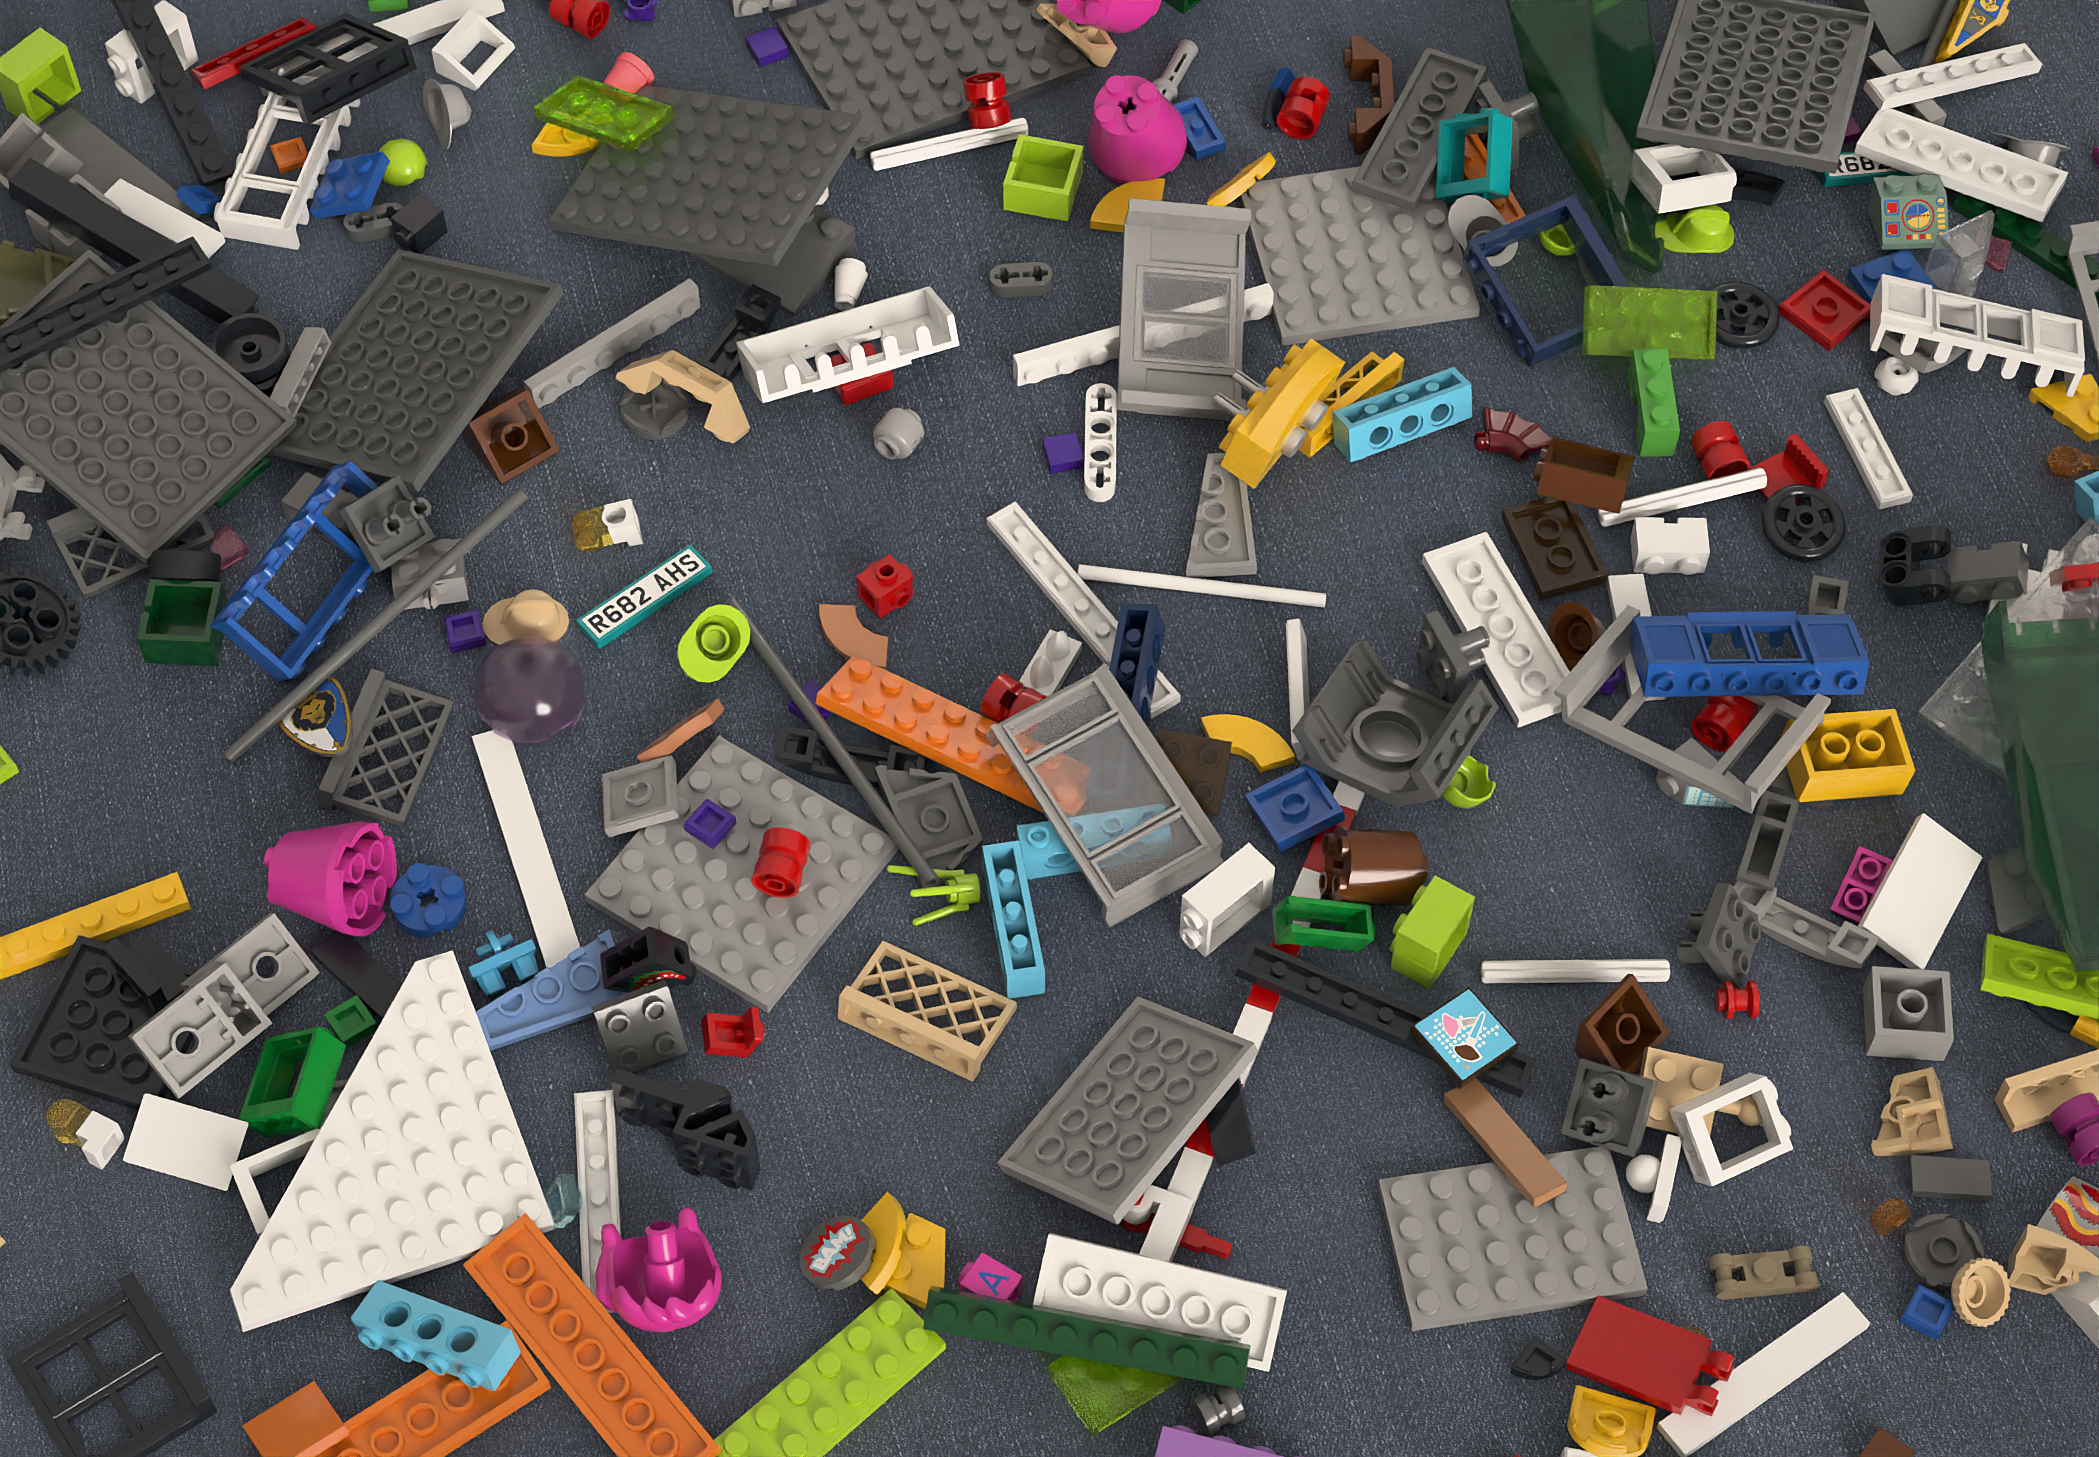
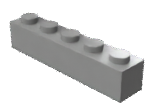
(1884, 64)
(301, 369)

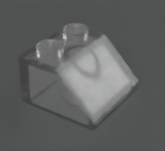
(1960, 255)

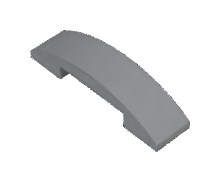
(1805, 931)

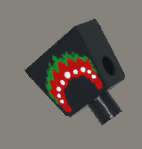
(647, 960)

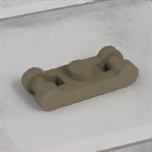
(1763, 1273)

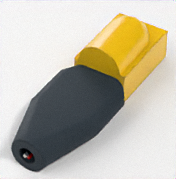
(2081, 1026)

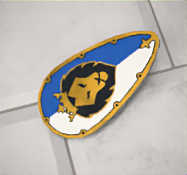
(322, 721)

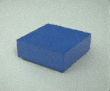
(198, 198)
(1927, 1312)

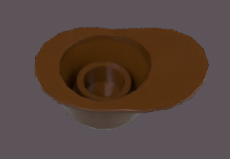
(1573, 631)

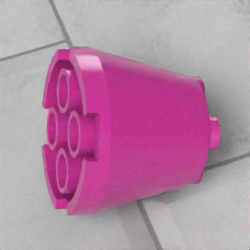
(1109, 15)
(1135, 131)
(334, 875)

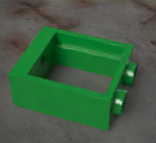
(266, 1101)

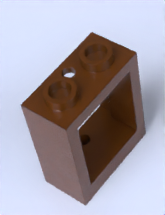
(1583, 474)

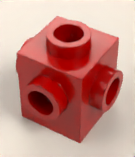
(885, 586)

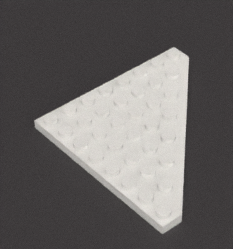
(407, 1167)

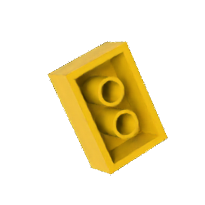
(1852, 757)

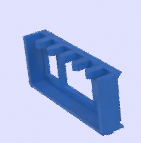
(332, 608)

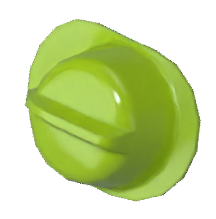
(1697, 231)
(713, 643)

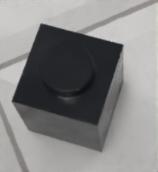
(418, 224)

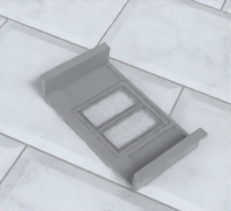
(1181, 308)

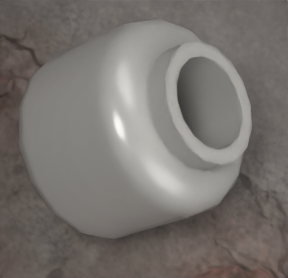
(898, 433)

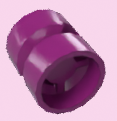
(2079, 1122)

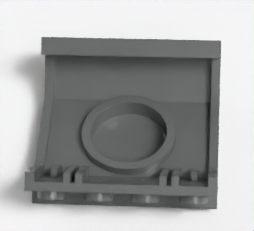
(1389, 734)

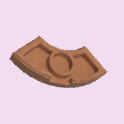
(849, 636)
(682, 732)

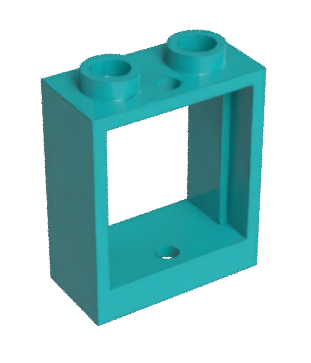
(1451, 156)

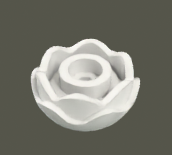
(1892, 383)

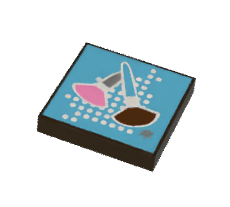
(1464, 1037)

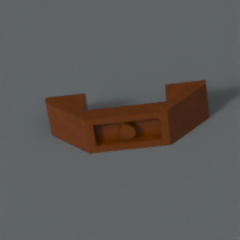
(1371, 65)

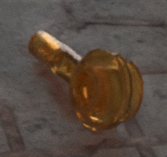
(2067, 461)

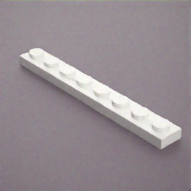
(1104, 344)

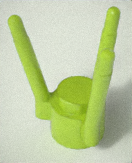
(961, 890)

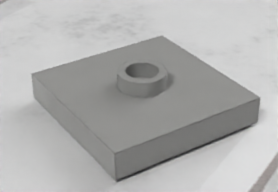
(640, 796)

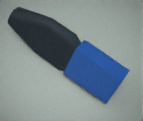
(1276, 97)

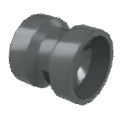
(1217, 1409)

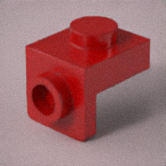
(732, 1034)

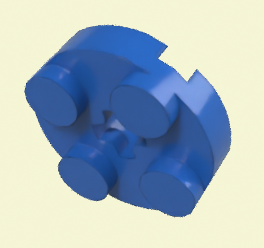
(425, 881)

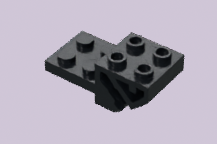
(701, 1121)

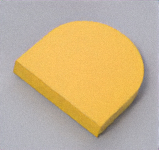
(1609, 1423)

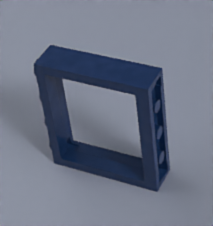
(1588, 244)

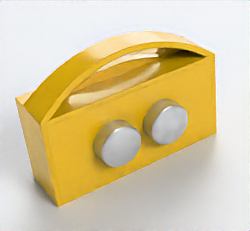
(1278, 411)

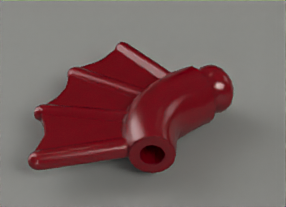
(1510, 435)

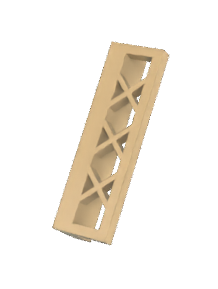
(2034, 1095)

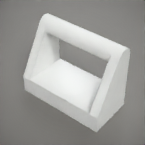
(460, 42)

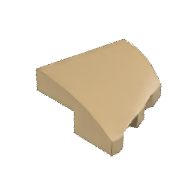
(1914, 1117)
(2048, 1261)

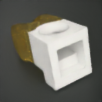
(606, 526)
(86, 1128)

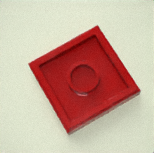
(1825, 310)

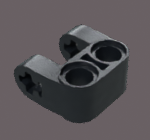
(1900, 565)

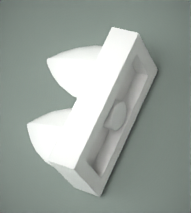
(1051, 663)

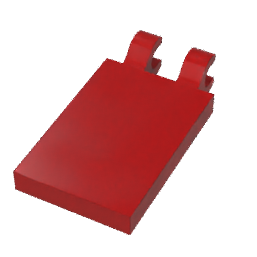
(1648, 1358)

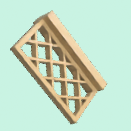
(912, 1029)

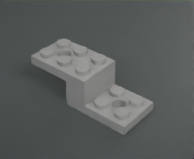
(224, 1005)

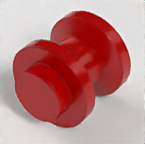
(1737, 999)

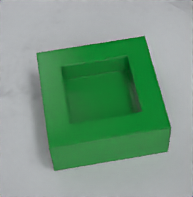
(351, 1021)

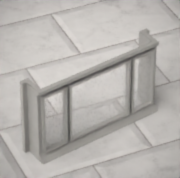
(1110, 794)

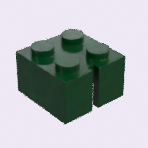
(183, 619)

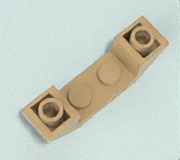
(726, 413)

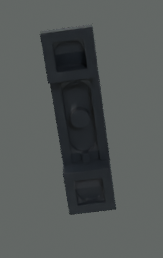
(752, 318)
(808, 755)

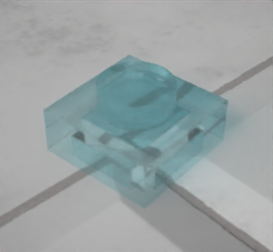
(563, 1200)

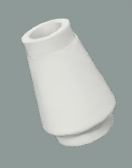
(849, 281)

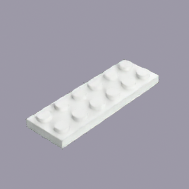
(1962, 163)
(1520, 653)
(1160, 1294)

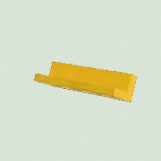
(1381, 379)

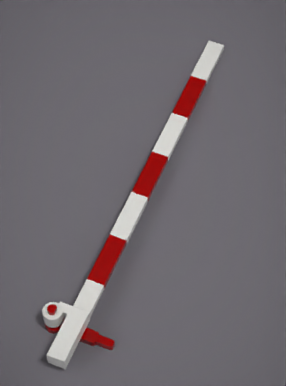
(1164, 1212)

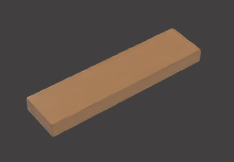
(1505, 1143)

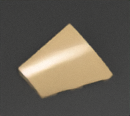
(1090, 41)

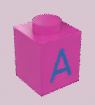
(991, 1279)

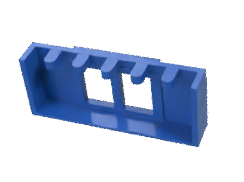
(1675, 660)

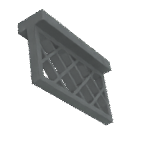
(78, 526)
(366, 717)

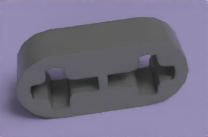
(374, 221)
(1020, 279)

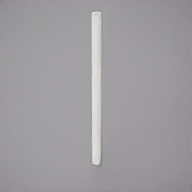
(1202, 586)

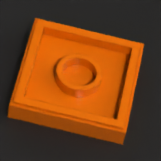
(297, 1426)

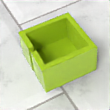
(39, 65)
(1043, 177)
(1431, 931)

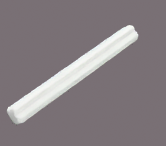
(946, 144)
(1686, 496)
(1574, 971)

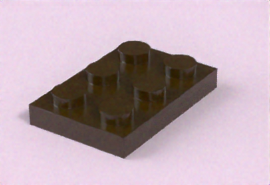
(1554, 546)

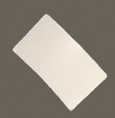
(185, 1141)

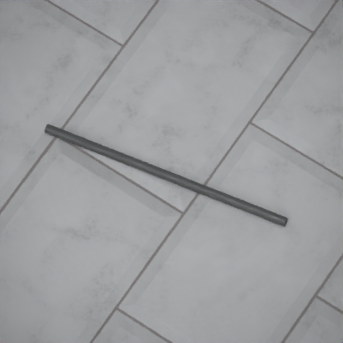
(374, 626)
(839, 752)

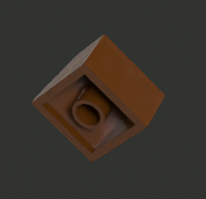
(510, 435)
(1621, 1028)

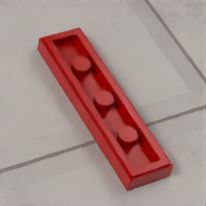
(229, 63)

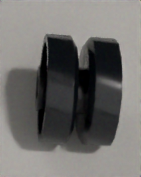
(254, 348)

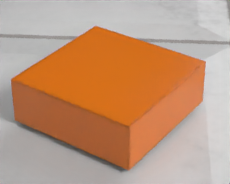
(289, 154)

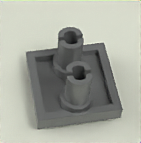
(1518, 109)
(388, 523)
(1450, 656)
(1725, 936)
(639, 1028)
(1609, 1107)

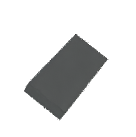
(1949, 1178)

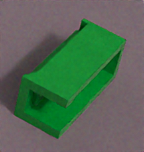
(1353, 917)

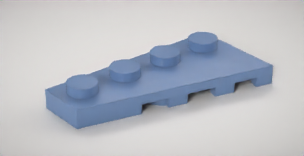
(550, 999)

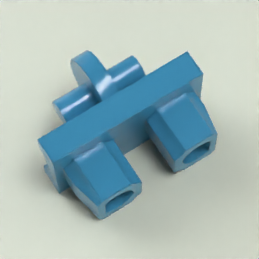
(487, 971)

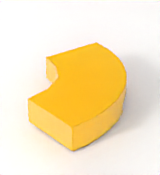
(562, 142)
(1242, 181)
(1112, 209)
(1250, 739)
(888, 1225)

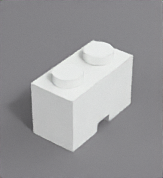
(1669, 546)

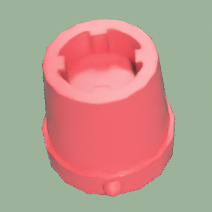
(629, 73)

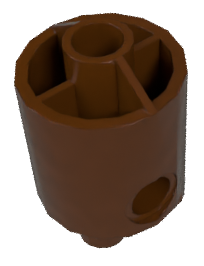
(1372, 866)

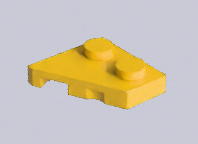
(2076, 412)
(920, 1262)

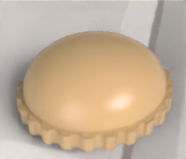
(1980, 1292)

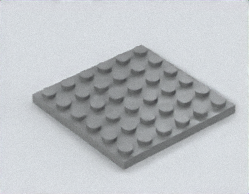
(1352, 260)
(707, 894)

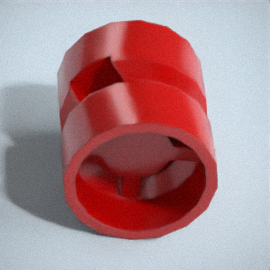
(583, 16)
(987, 105)
(1303, 108)
(1719, 450)
(1007, 698)
(1723, 721)
(781, 862)

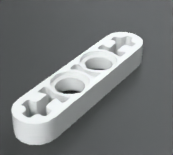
(1100, 442)

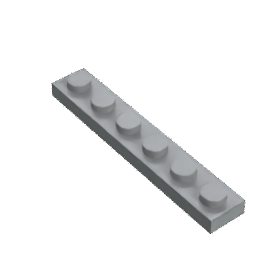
(613, 343)

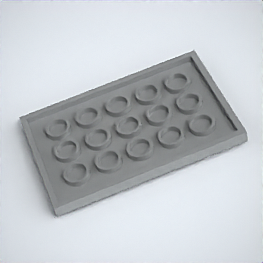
(1127, 1109)
(1482, 1252)

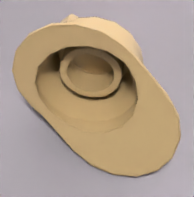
(526, 615)

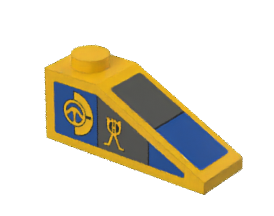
(1969, 23)

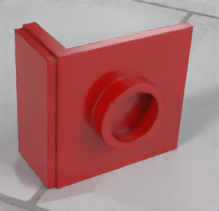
(864, 387)
(1792, 466)

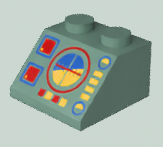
(1908, 210)

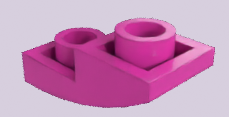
(1860, 884)

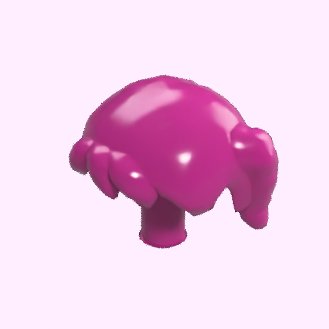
(659, 1278)

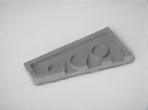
(1223, 526)

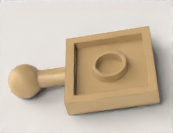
(1683, 1079)

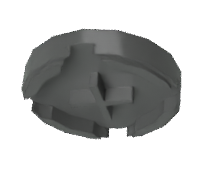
(655, 414)

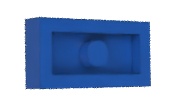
(1202, 133)

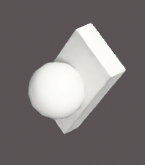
(1656, 1175)

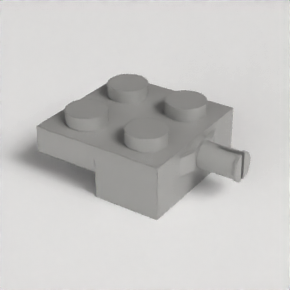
(447, 589)

